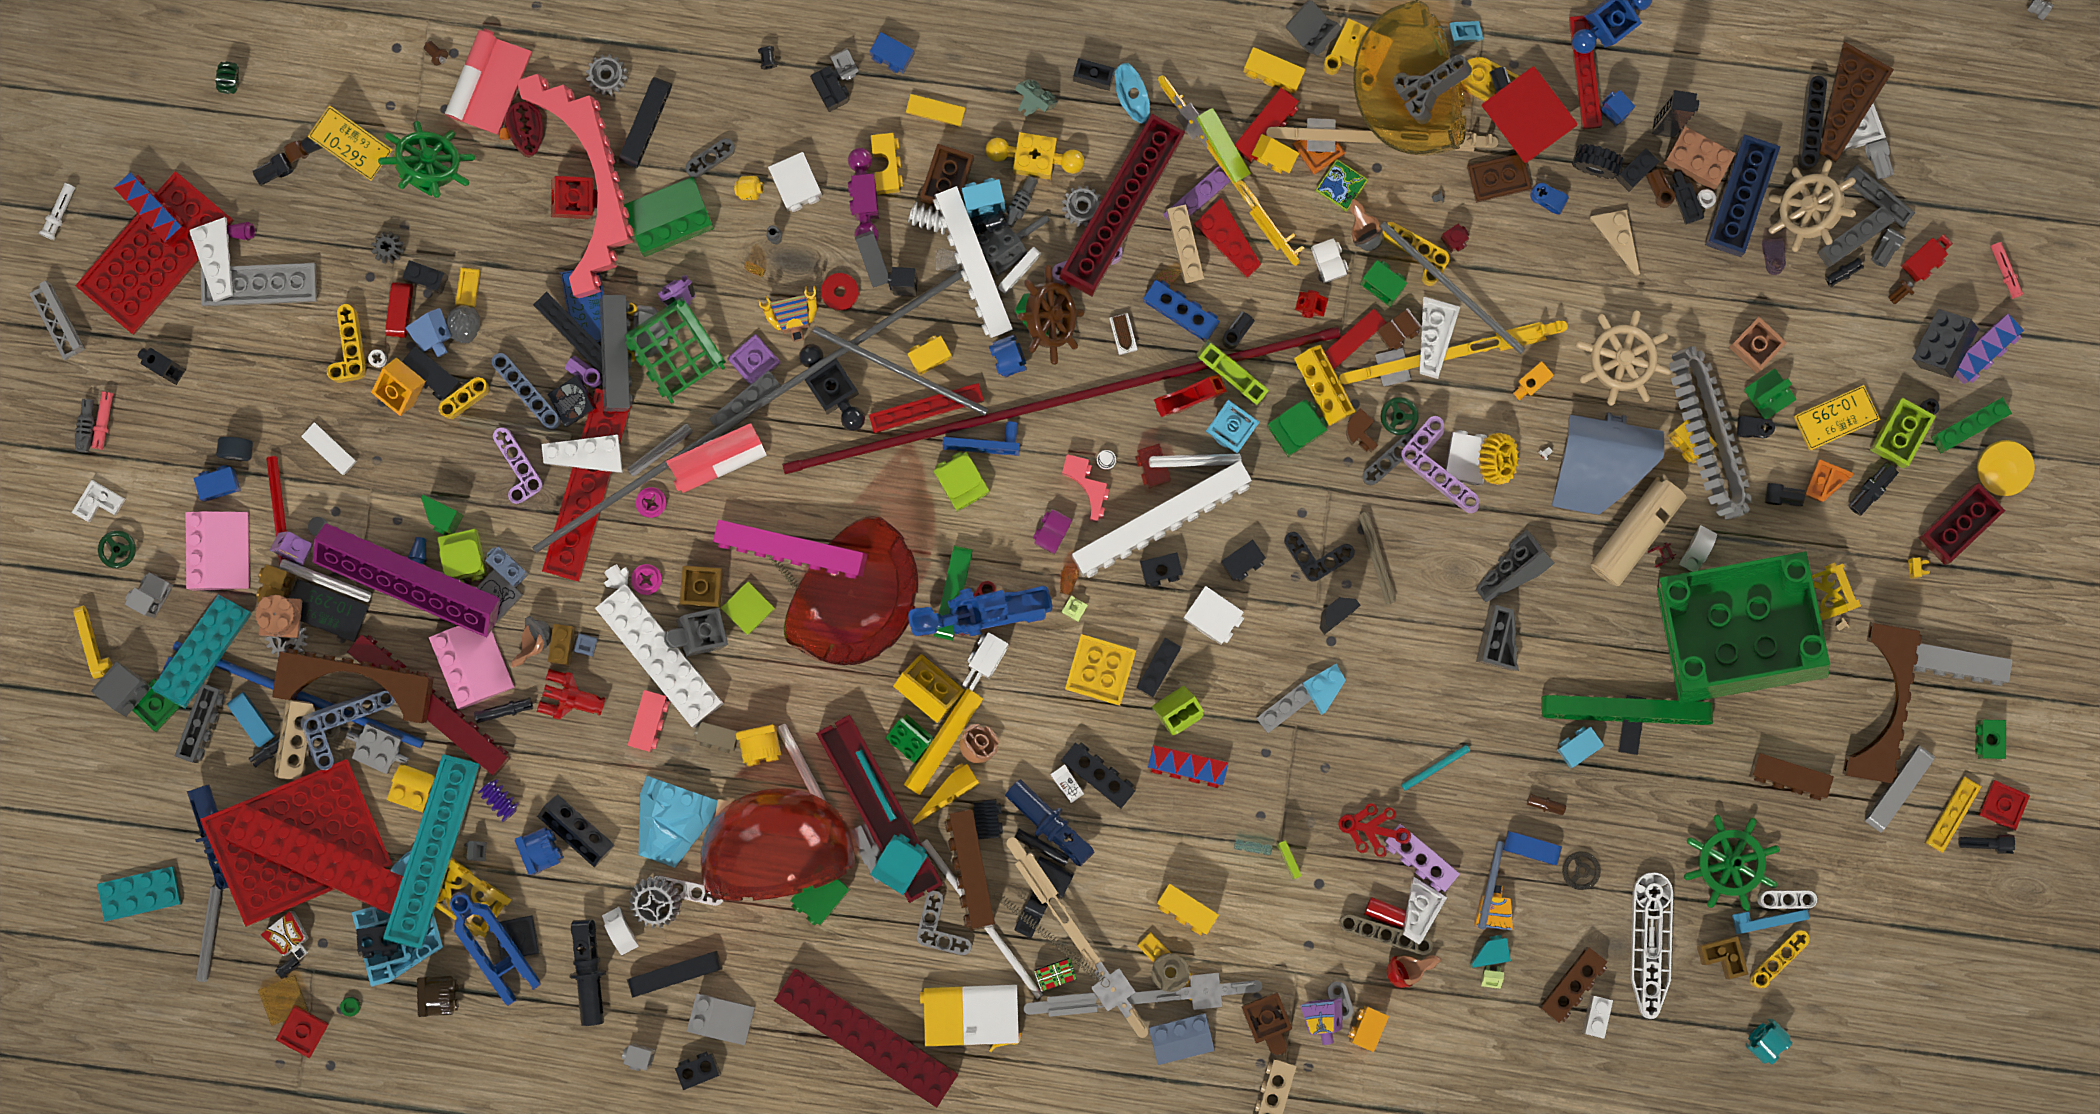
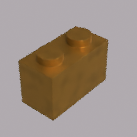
(561, 644)

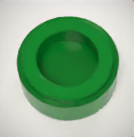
(350, 1006)

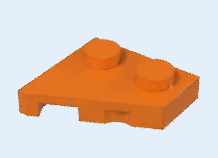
(1826, 480)

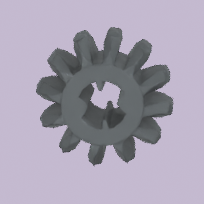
(395, 248)

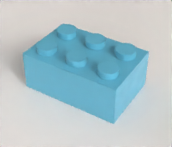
(983, 198)

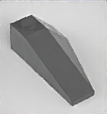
(1520, 564)

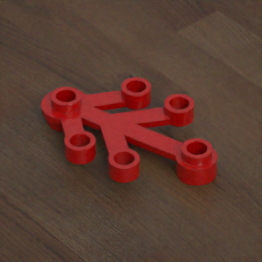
(1371, 828)

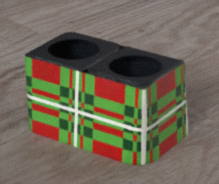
(1055, 974)

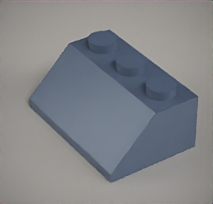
(1181, 1038)

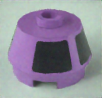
(677, 289)

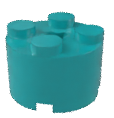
(1768, 1041)

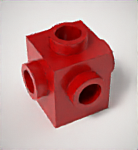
(1311, 304)

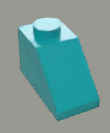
(1492, 952)

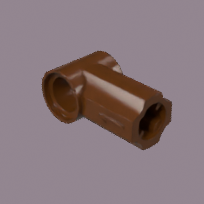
(1660, 186)

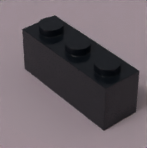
(903, 281)
(432, 373)
(1158, 668)

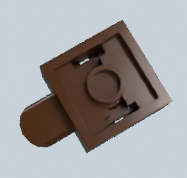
(1268, 1022)

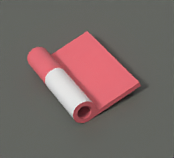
(488, 82)
(716, 458)

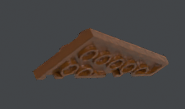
(1854, 91)

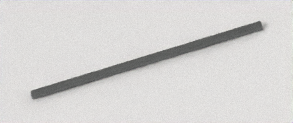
(1452, 287)
(900, 370)

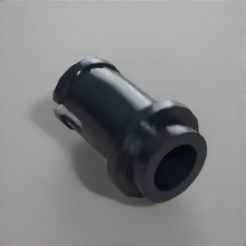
(287, 967)

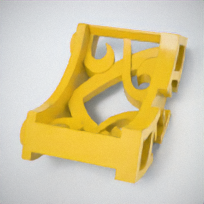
(1839, 604)
(491, 895)

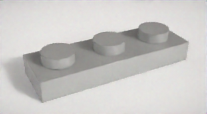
(1284, 708)

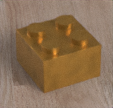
(701, 587)

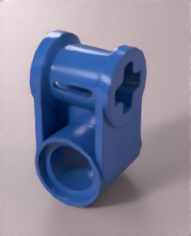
(1551, 198)

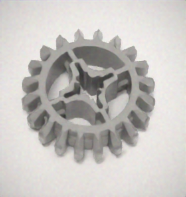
(656, 916)

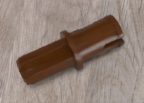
(1546, 804)

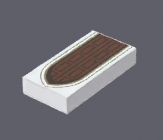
(1123, 334)

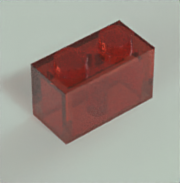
(1152, 475)

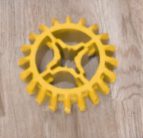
(1498, 458)

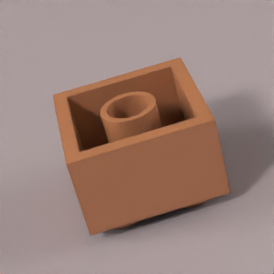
(1757, 345)

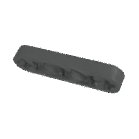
(1390, 455)

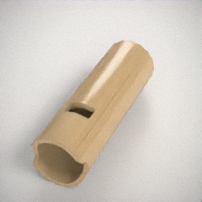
(1638, 531)

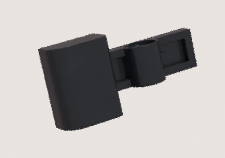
(1060, 879)

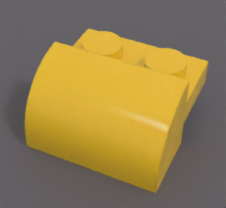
(411, 787)

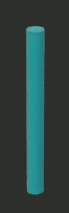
(1436, 767)
(876, 785)

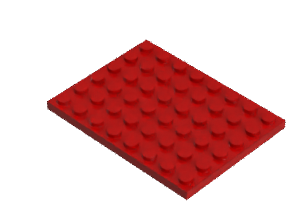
(320, 804)

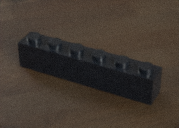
(1675, 113)

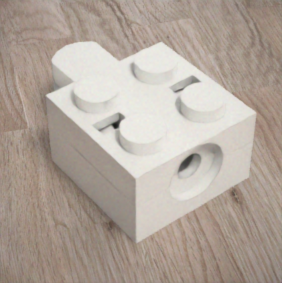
(986, 658)

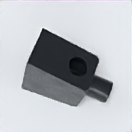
(161, 365)

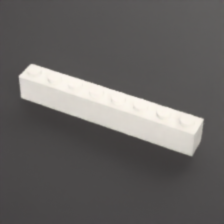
(973, 262)

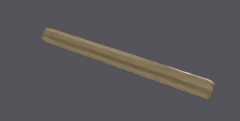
(517, 429)

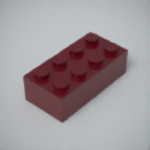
(1961, 523)

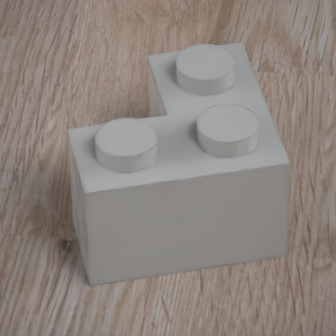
(150, 596)

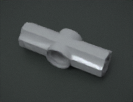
(867, 847)

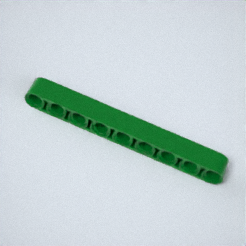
(1625, 708)

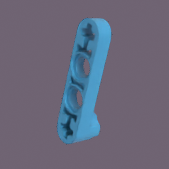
(1744, 924)

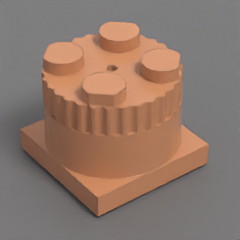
(279, 616)

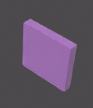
(753, 359)

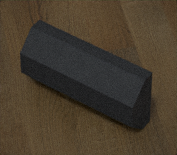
(1337, 612)

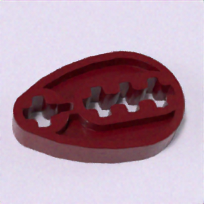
(514, 127)

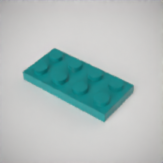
(139, 894)

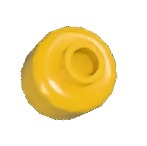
(748, 188)

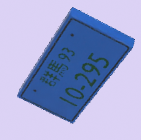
(584, 310)

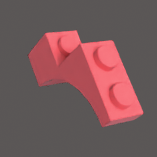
(1077, 469)

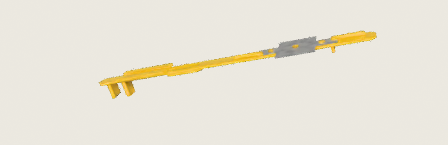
(1188, 120)
(1394, 366)

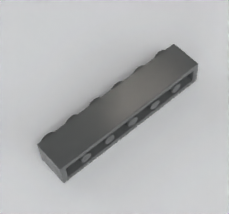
(615, 353)

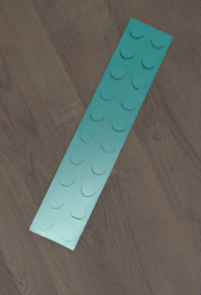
(432, 851)

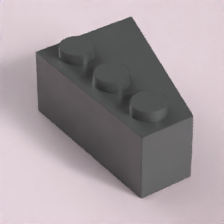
(1498, 639)

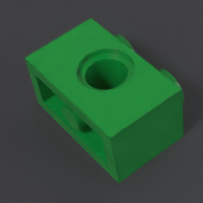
(1997, 729)

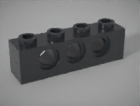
(1071, 760)
(575, 830)

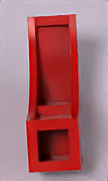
(1190, 396)

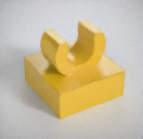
(1915, 567)

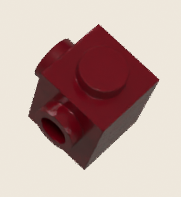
(1455, 238)

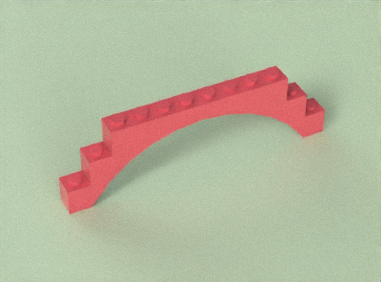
(611, 223)

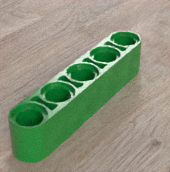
(954, 583)

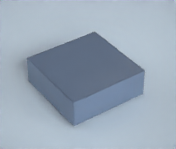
(586, 645)

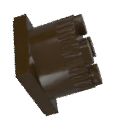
(436, 996)

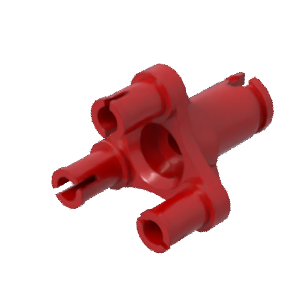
(568, 697)

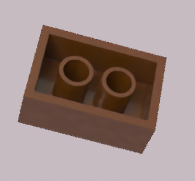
(947, 170)

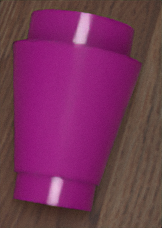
(241, 231)

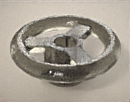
(1576, 857)

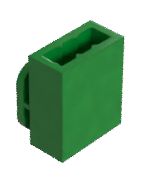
(1297, 427)
(820, 901)

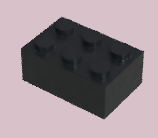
(1945, 343)

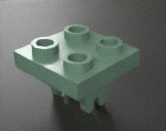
(1035, 97)

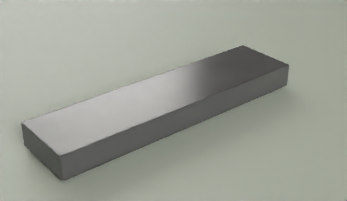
(1880, 196)

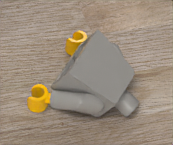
(640, 315)

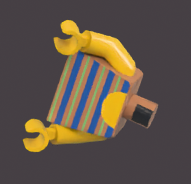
(791, 313)

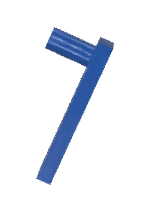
(1008, 447)

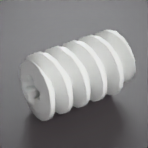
(926, 217)

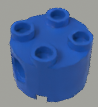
(1008, 355)

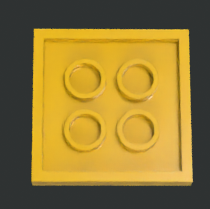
(1100, 670)

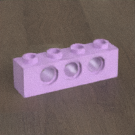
(1447, 873)

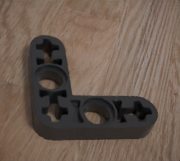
(1311, 562)

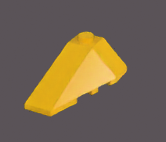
(956, 785)

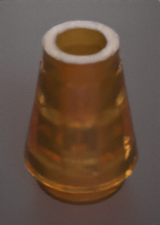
(1068, 579)

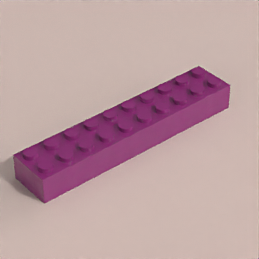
(406, 580)

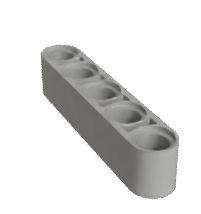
(1899, 789)

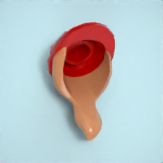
(1407, 970)

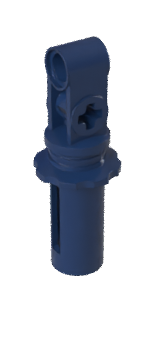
(202, 806)
(1049, 822)

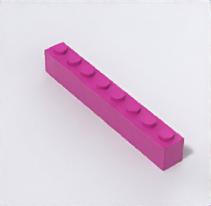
(790, 548)

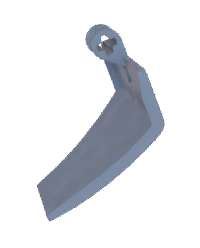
(1604, 462)

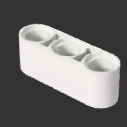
(1796, 899)

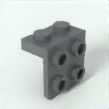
(1312, 28)

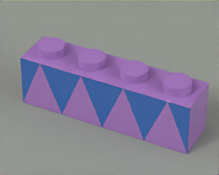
(1987, 347)

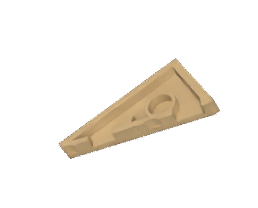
(1617, 231)

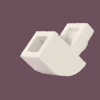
(1699, 549)
(619, 931)

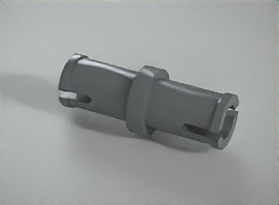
(774, 235)

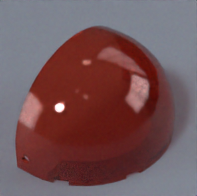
(858, 618)
(774, 846)

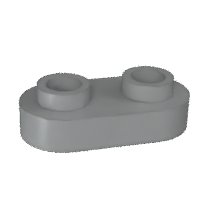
(1344, 995)

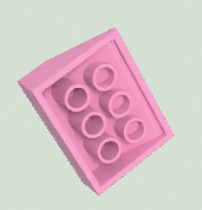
(217, 550)
(471, 665)

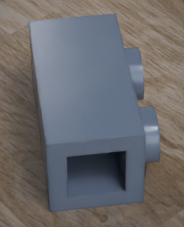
(506, 566)

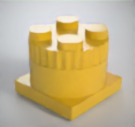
(759, 745)

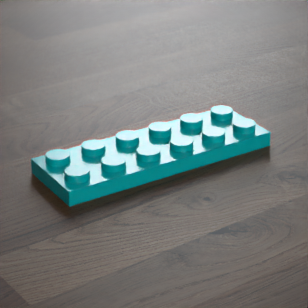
(201, 651)

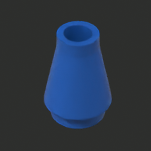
(418, 551)

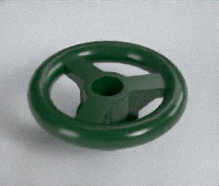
(1391, 428)
(123, 549)

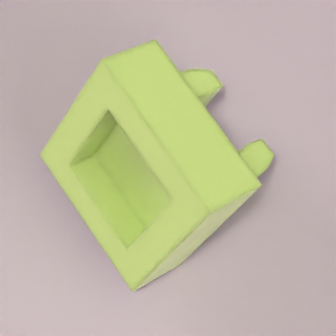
(1074, 608)
(1492, 978)

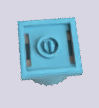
(1232, 427)

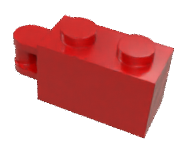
(1927, 258)

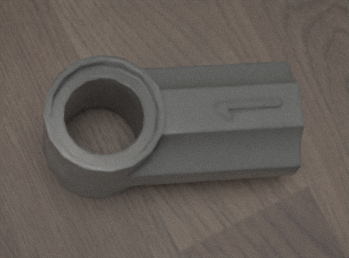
(1889, 244)

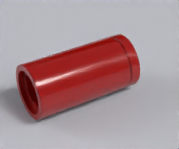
(1385, 912)

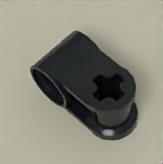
(1751, 427)

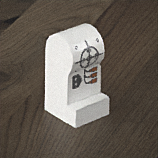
(1067, 783)

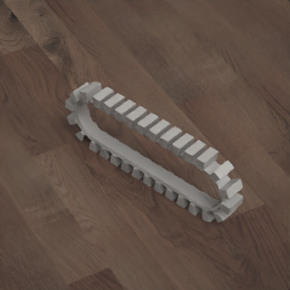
(1738, 504)

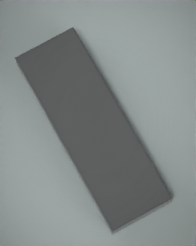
(872, 258)

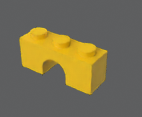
(888, 180)

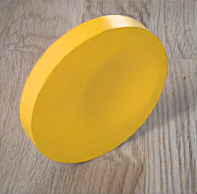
(2005, 468)

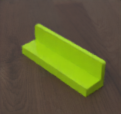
(1223, 145)

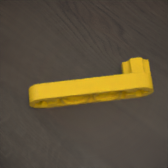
(97, 666)
(1781, 961)

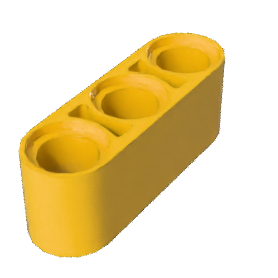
(473, 395)

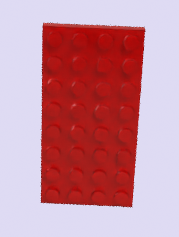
(140, 267)

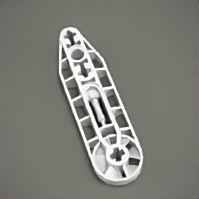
(1651, 956)

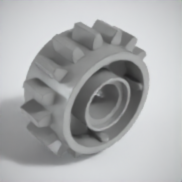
(603, 65)
(1076, 197)

